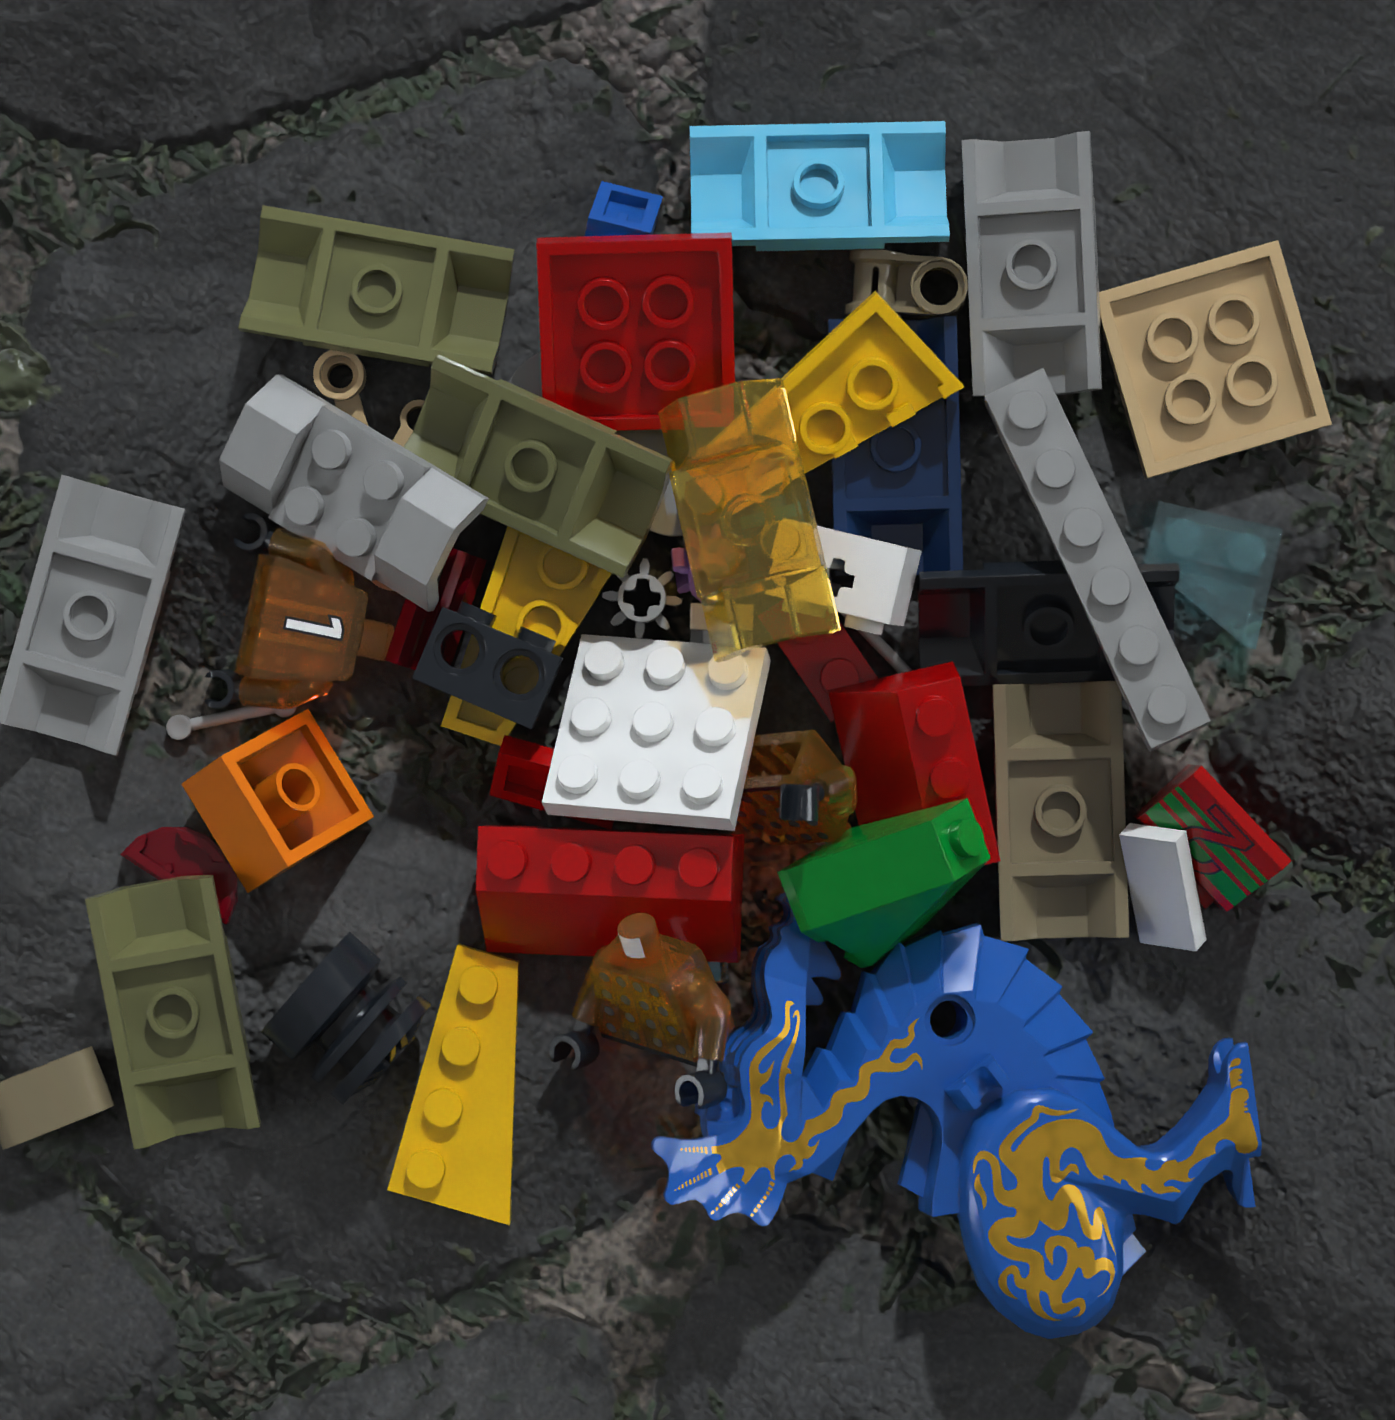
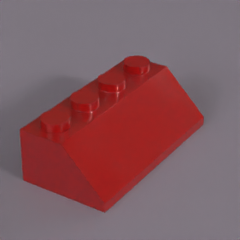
(575, 885)

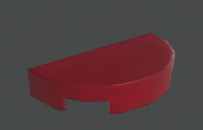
(183, 852)

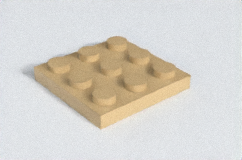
(1212, 359)

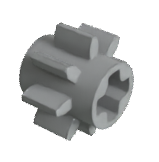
(654, 612)

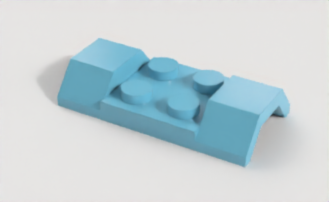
(820, 184)

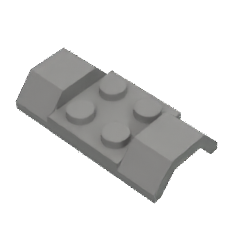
(1032, 262)
(347, 488)
(90, 614)

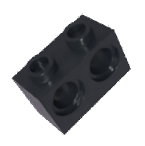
(483, 680)

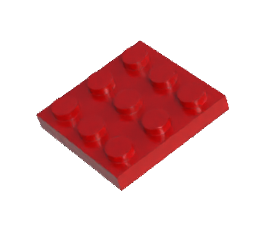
(634, 322)

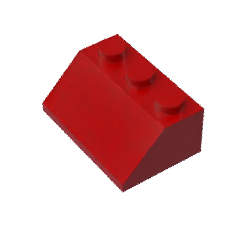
(911, 745)

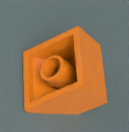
(277, 800)

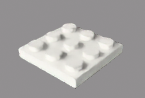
(656, 733)

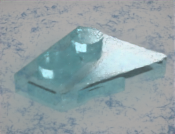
(1221, 563)

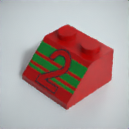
(1225, 843)

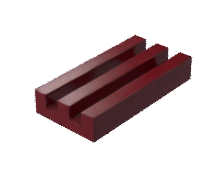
(457, 584)

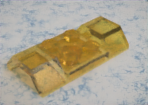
(747, 517)

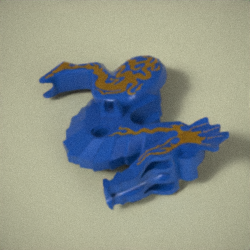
(1001, 1125)

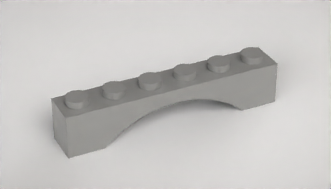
(1096, 560)

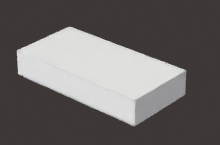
(1163, 886)

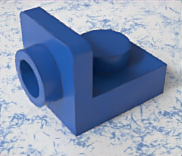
(623, 211)

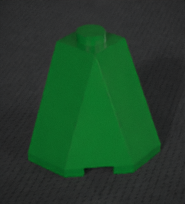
(884, 879)

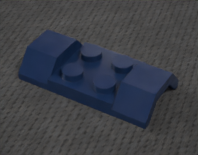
(908, 477)

